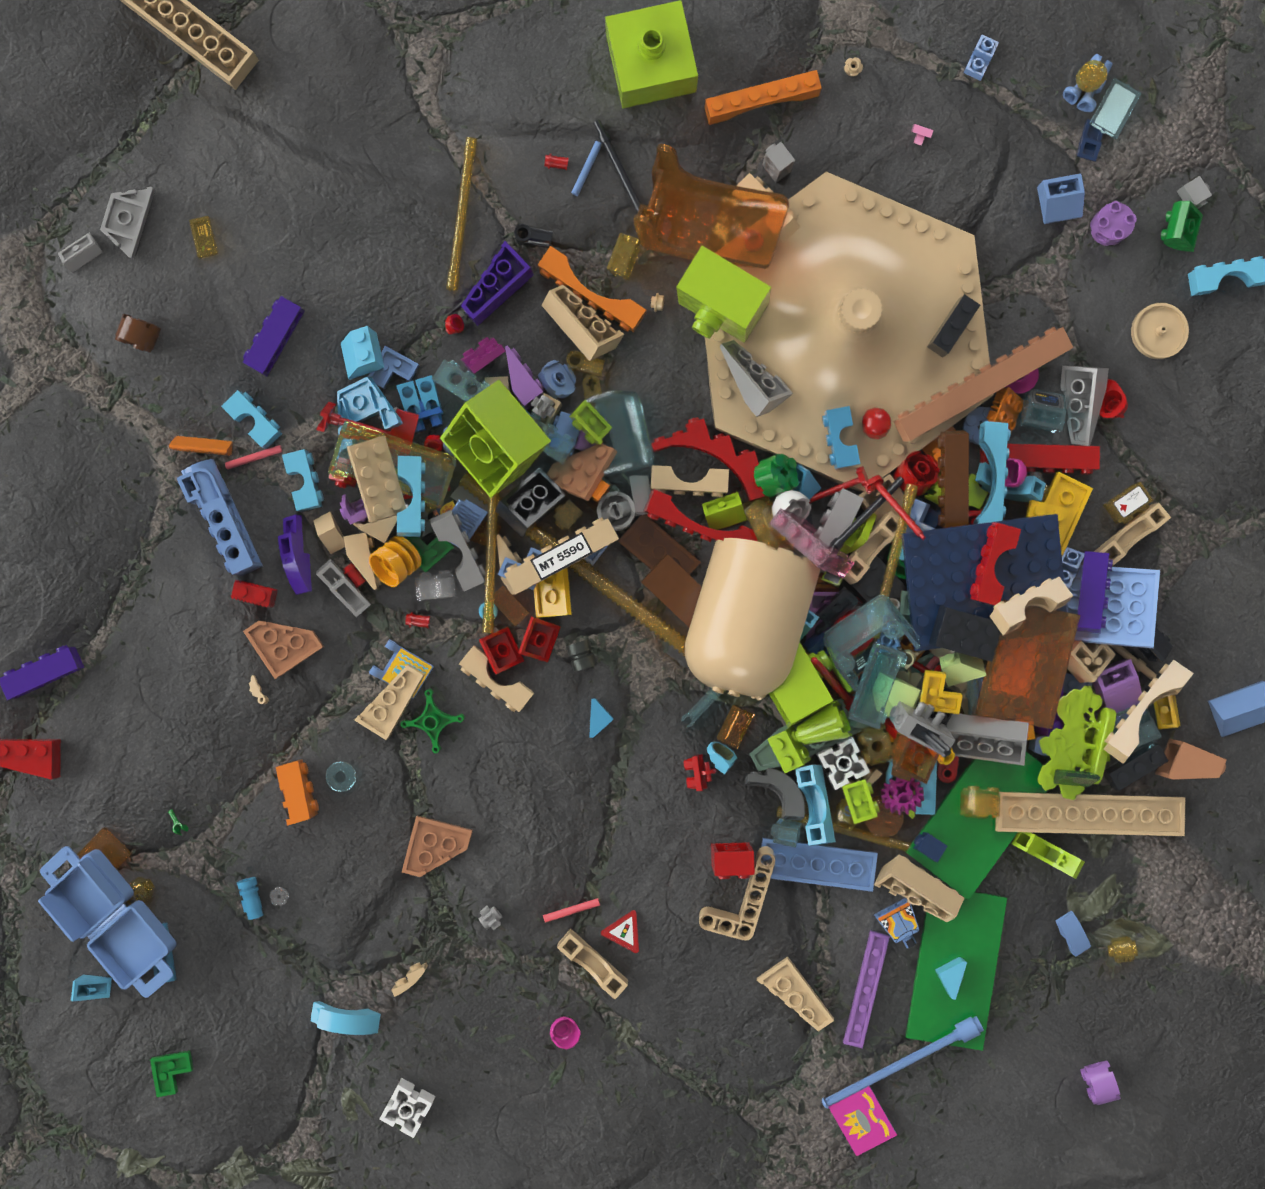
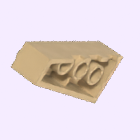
(581, 323)
(919, 888)

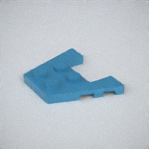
(364, 401)

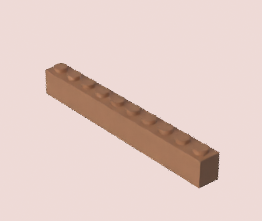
(983, 384)

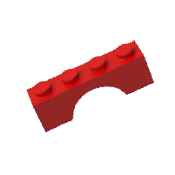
(1000, 539)

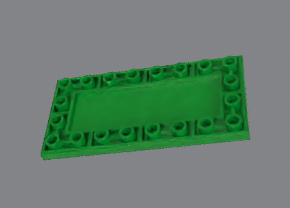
(973, 842)
(976, 939)

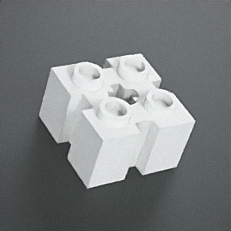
(853, 767)
(410, 1118)

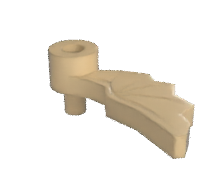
(256, 691)

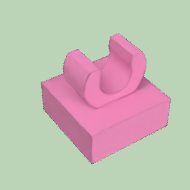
(921, 133)

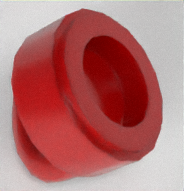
(454, 324)
(434, 442)

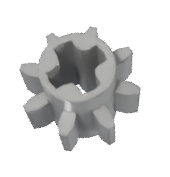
(543, 406)
(490, 917)

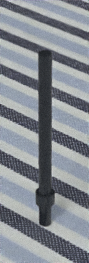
(605, 140)
(837, 543)

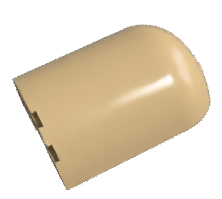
(749, 617)

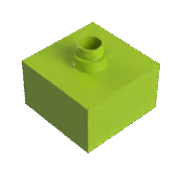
(651, 54)
(722, 296)
(494, 438)
(803, 689)

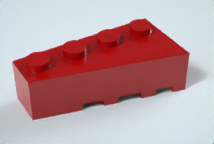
(32, 756)

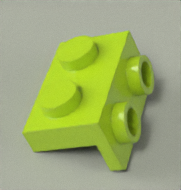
(590, 422)
(789, 750)
(860, 801)

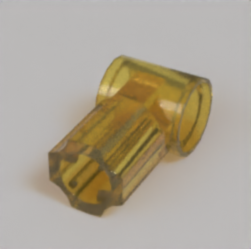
(591, 367)

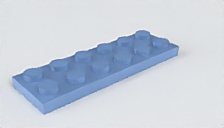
(823, 865)

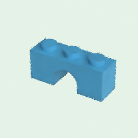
(835, 421)

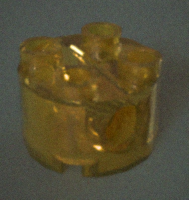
(883, 750)
(980, 803)

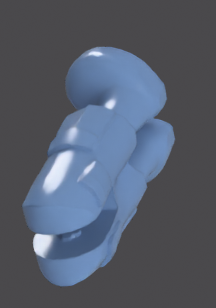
(1086, 103)

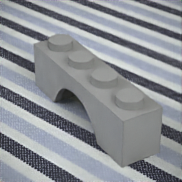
(447, 529)

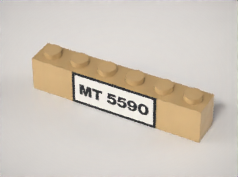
(561, 556)

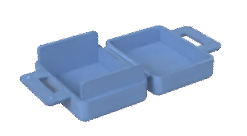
(92, 905)

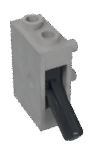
(922, 728)

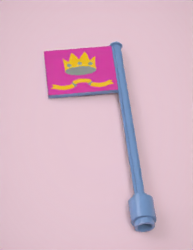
(860, 1111)

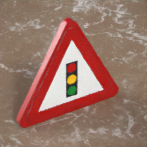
(624, 932)

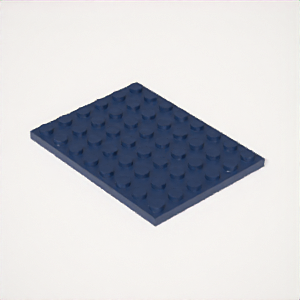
(946, 562)

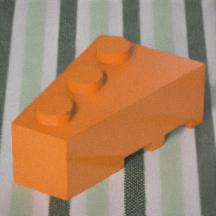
(297, 791)

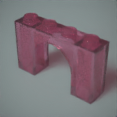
(801, 535)

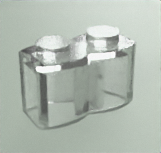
(435, 586)

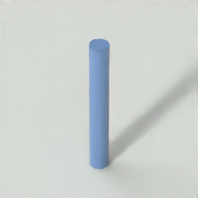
(586, 168)

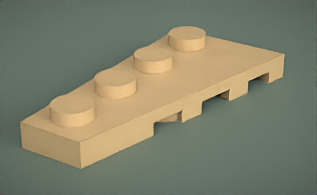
(797, 994)

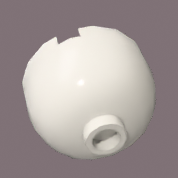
(793, 502)

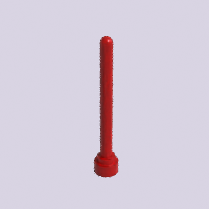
(833, 683)

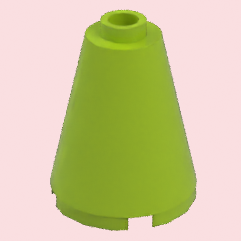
(824, 726)

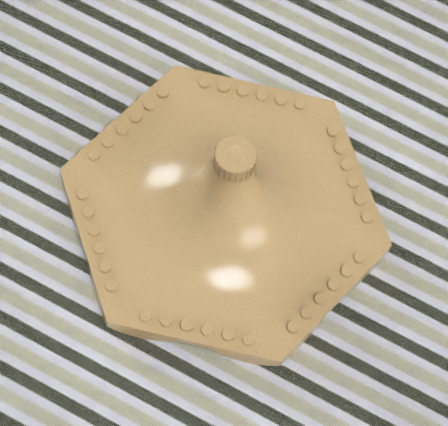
(852, 327)

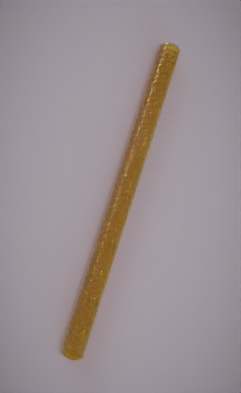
(595, 578)

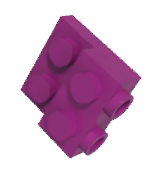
(482, 355)

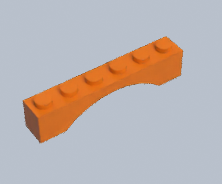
(788, 89)
(625, 312)

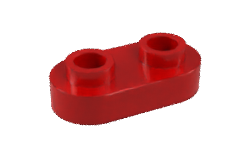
(952, 767)

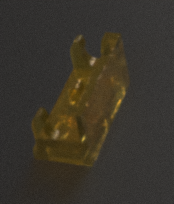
(624, 256)

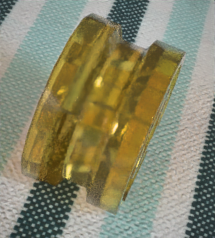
(1091, 76)

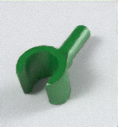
(177, 825)

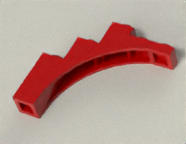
(721, 447)

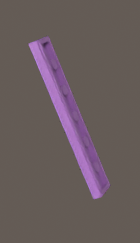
(866, 989)

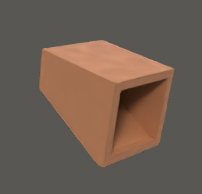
(1190, 762)

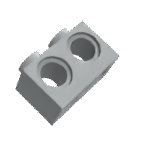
(778, 161)

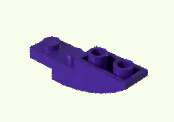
(293, 558)

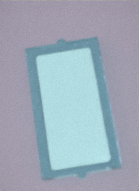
(1115, 108)

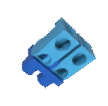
(426, 407)

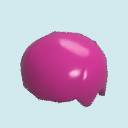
(1016, 473)
(565, 1033)

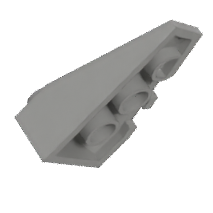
(757, 386)
(1084, 395)

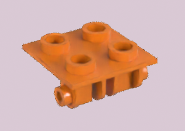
(1009, 407)

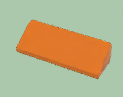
(201, 445)

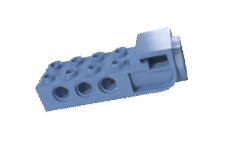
(215, 500)

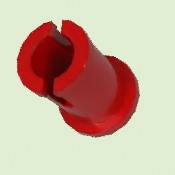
(556, 162)
(354, 575)
(417, 620)

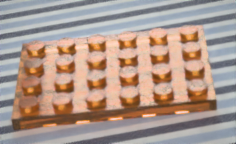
(1029, 669)

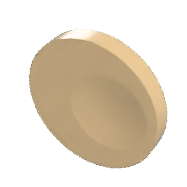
(1160, 331)

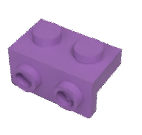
(353, 511)

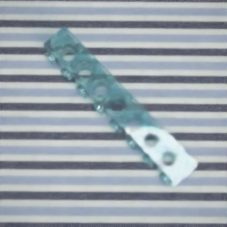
(444, 378)

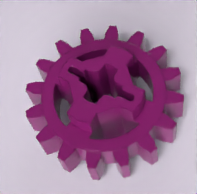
(902, 795)

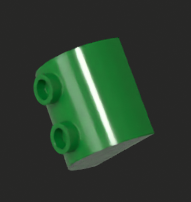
(1182, 226)

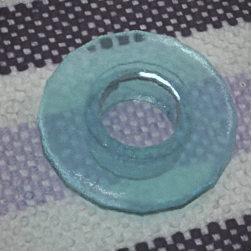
(349, 772)

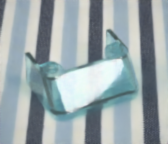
(628, 430)
(860, 627)
(876, 684)

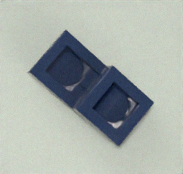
(1089, 142)

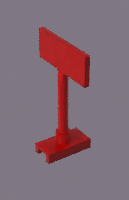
(404, 431)

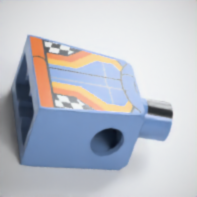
(899, 922)

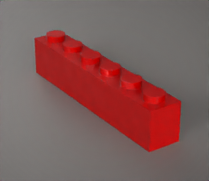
(1054, 457)

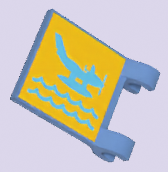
(398, 662)

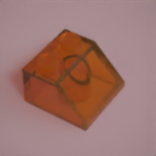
(913, 758)

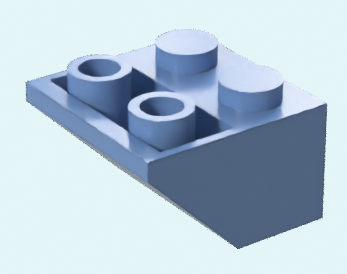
(1061, 198)

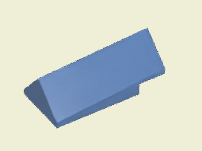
(1239, 709)

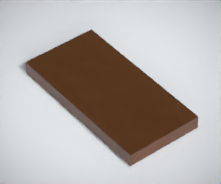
(652, 543)
(674, 588)

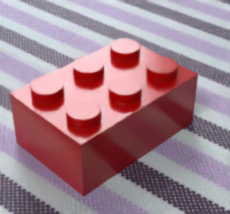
(732, 860)

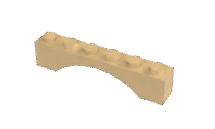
(1127, 738)

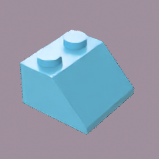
(361, 352)

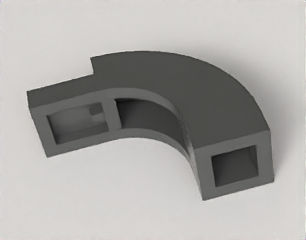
(784, 787)

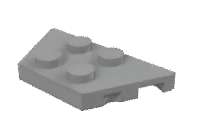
(126, 218)

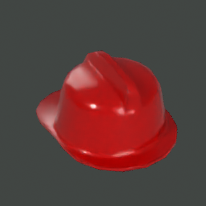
(1114, 401)

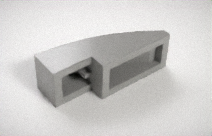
(342, 587)

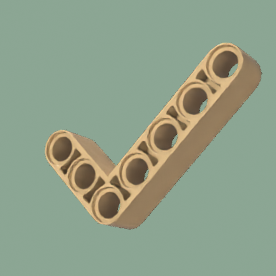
(749, 901)

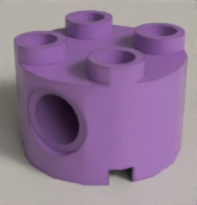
(1112, 223)
(1101, 1083)

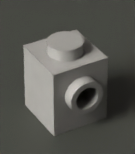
(1196, 192)

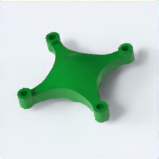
(432, 720)

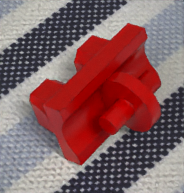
(702, 772)

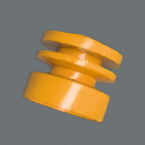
(395, 561)

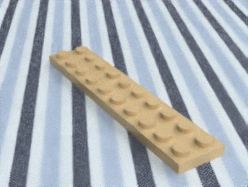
(1091, 814)

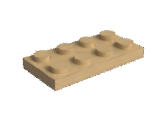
(376, 478)

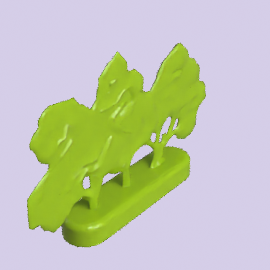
(1069, 745)

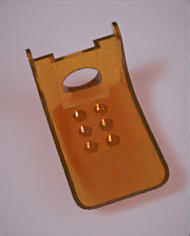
(699, 212)

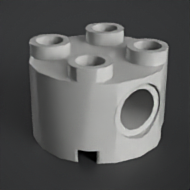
(617, 508)

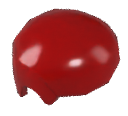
(876, 423)

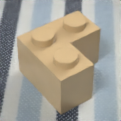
(1089, 660)

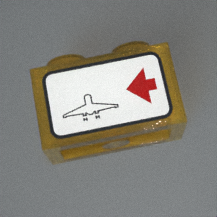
(1128, 502)

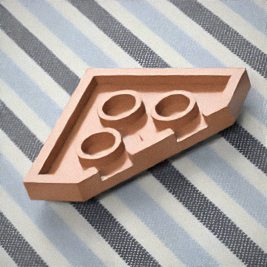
(583, 470)
(282, 645)
(433, 844)

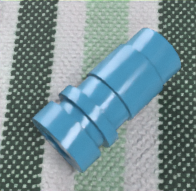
(251, 900)

